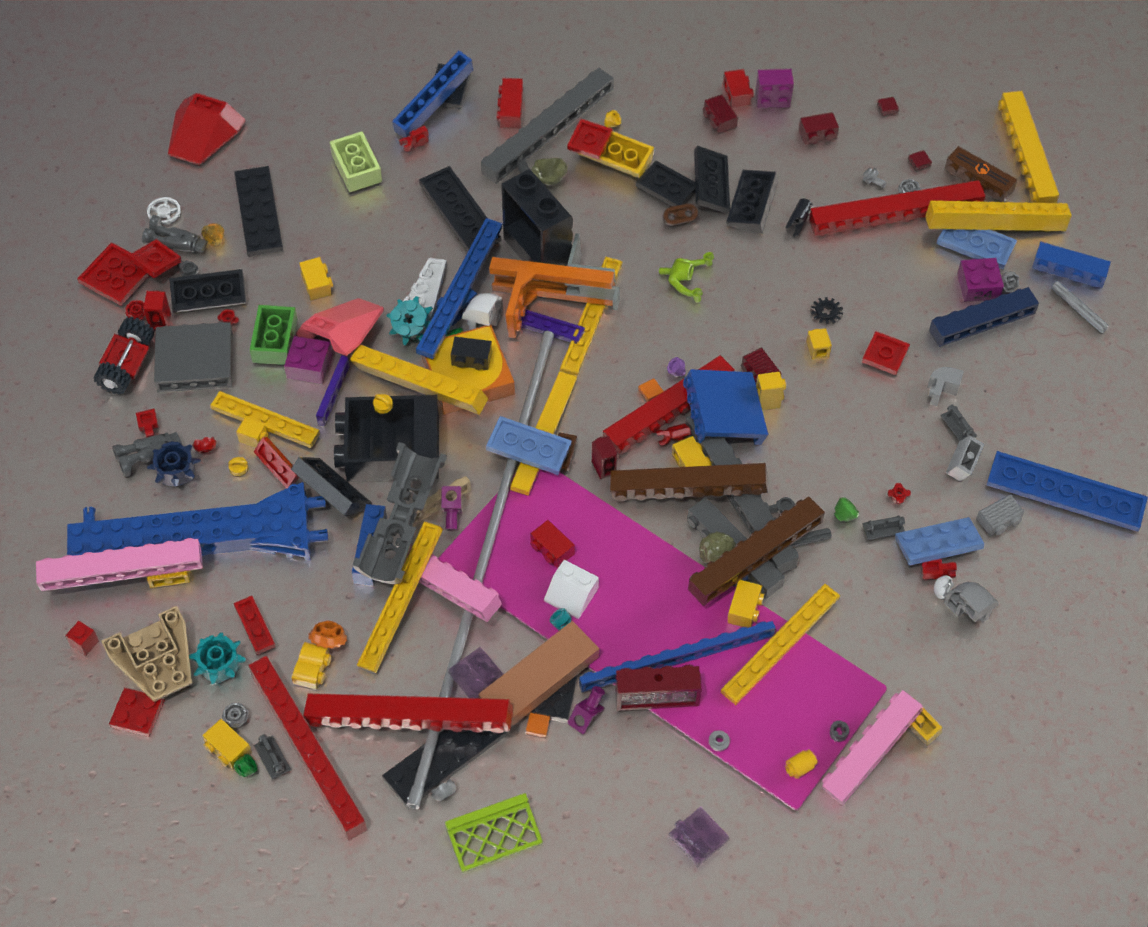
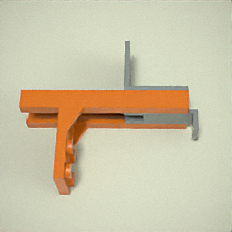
(581, 284)

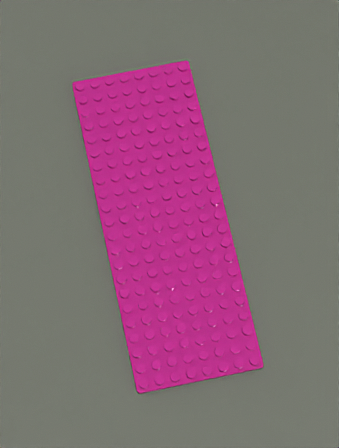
(648, 609)

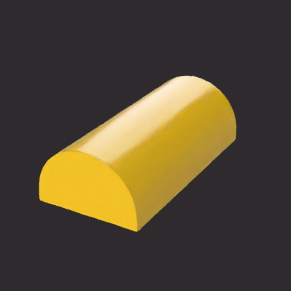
(626, 155)

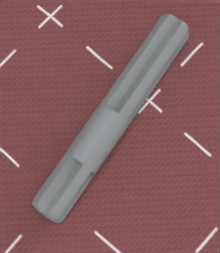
(1079, 306)

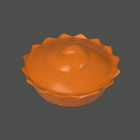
(328, 635)

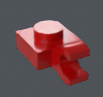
(416, 138)
(147, 421)
(675, 432)
(936, 569)

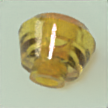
(213, 234)

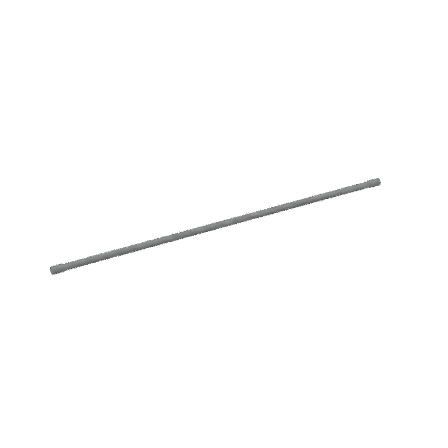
(418, 787)

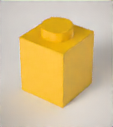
(818, 343)
(251, 432)

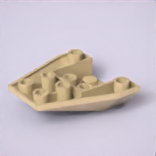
(155, 655)

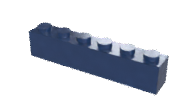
(983, 316)

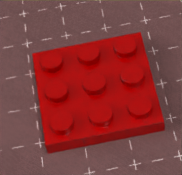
(113, 275)

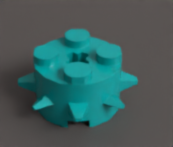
(402, 313)
(217, 658)

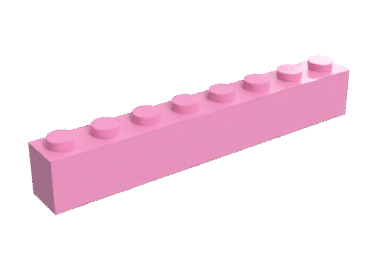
(118, 564)

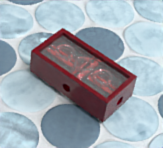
(657, 687)

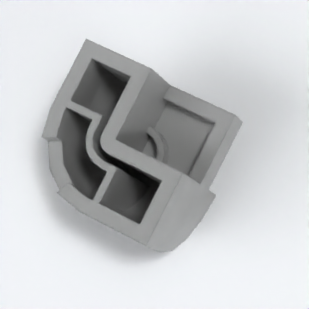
(972, 599)

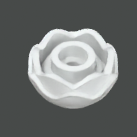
(943, 586)

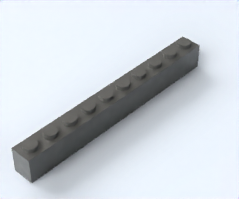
(547, 125)
(749, 507)

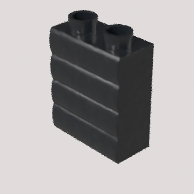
(535, 221)
(374, 437)

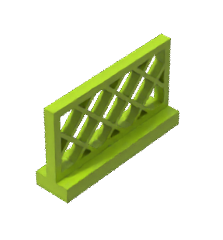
(482, 817)

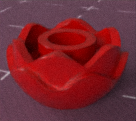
(135, 309)
(205, 445)

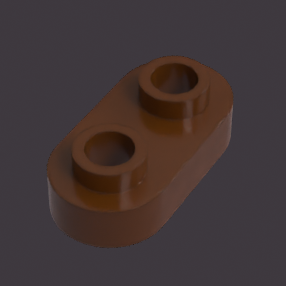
(678, 213)

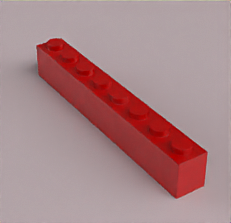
(656, 412)

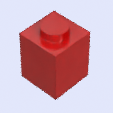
(82, 638)

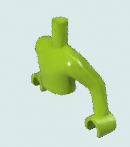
(682, 271)

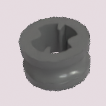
(844, 728)

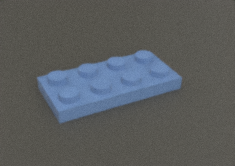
(978, 244)
(528, 445)
(939, 541)

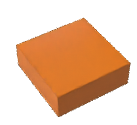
(650, 389)
(537, 725)

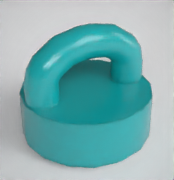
(560, 617)

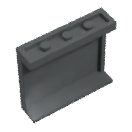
(193, 357)

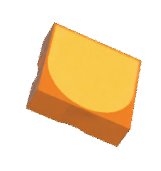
(494, 383)

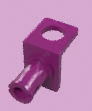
(451, 508)
(587, 709)

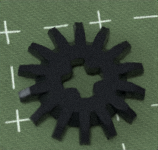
(829, 305)

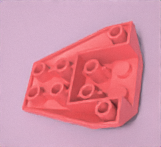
(343, 324)

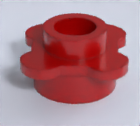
(228, 314)
(898, 498)

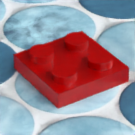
(590, 139)
(155, 258)
(885, 353)
(135, 712)

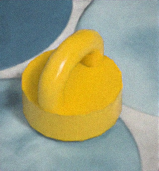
(612, 119)
(382, 403)
(238, 466)

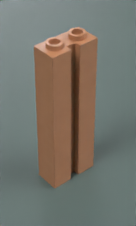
(544, 671)

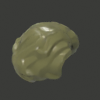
(550, 170)
(714, 546)

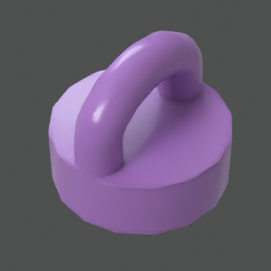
(676, 367)

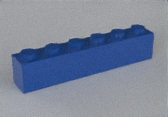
(433, 94)

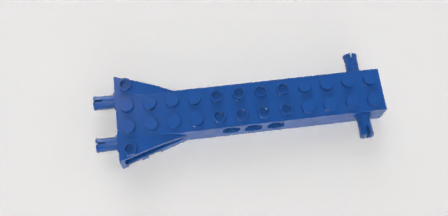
(268, 526)

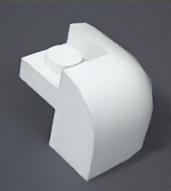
(484, 310)

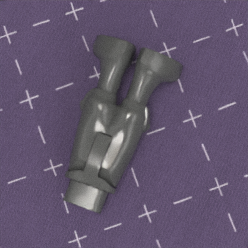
(176, 238)
(143, 447)

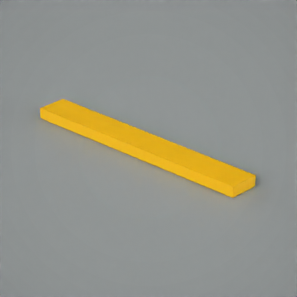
(589, 319)
(547, 422)
(399, 597)
(780, 644)

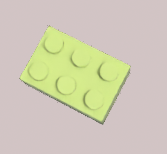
(355, 161)

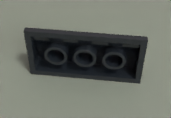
(752, 200)
(207, 290)
(330, 485)

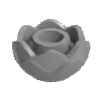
(908, 186)
(1010, 281)
(235, 709)
(444, 790)

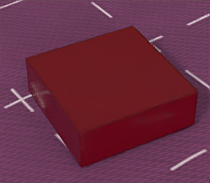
(888, 106)
(919, 160)

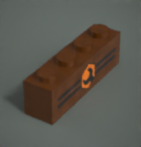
(972, 168)

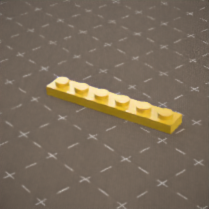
(274, 422)

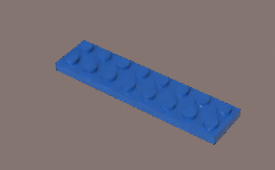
(1067, 491)

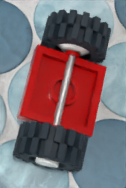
(124, 355)

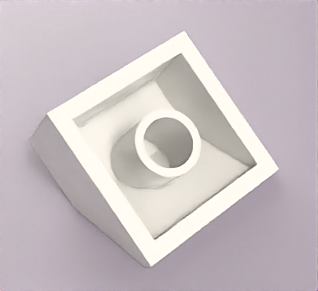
(571, 589)

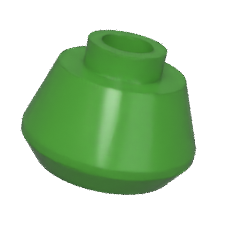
(845, 510)

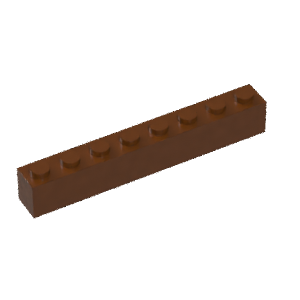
(689, 481)
(755, 551)

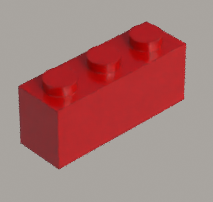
(510, 103)

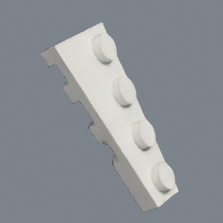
(429, 284)

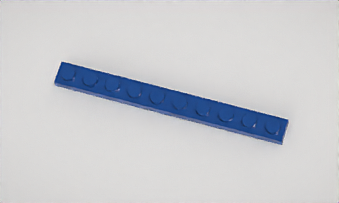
(459, 289)
(683, 654)

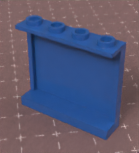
(725, 405)

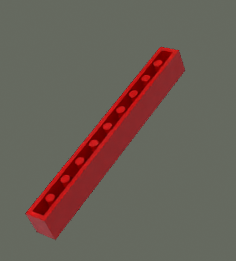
(888, 208)
(408, 712)
(308, 748)

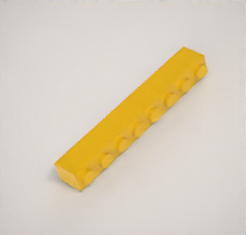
(1028, 148)
(998, 215)
(419, 379)

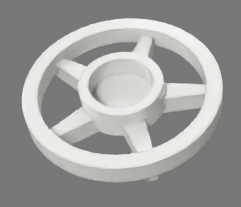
(164, 210)

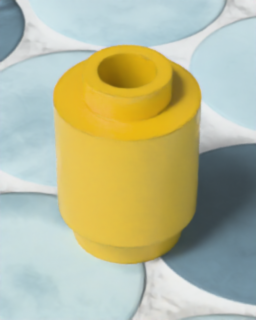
(800, 763)

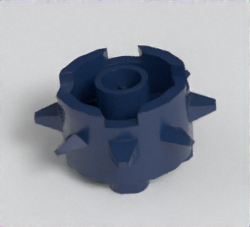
(173, 464)

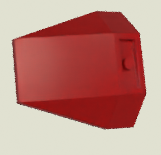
(202, 128)

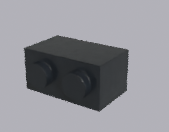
(471, 353)

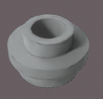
(719, 746)

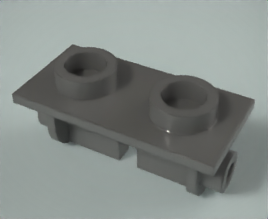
(957, 423)
(883, 527)
(271, 756)

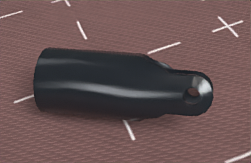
(800, 215)

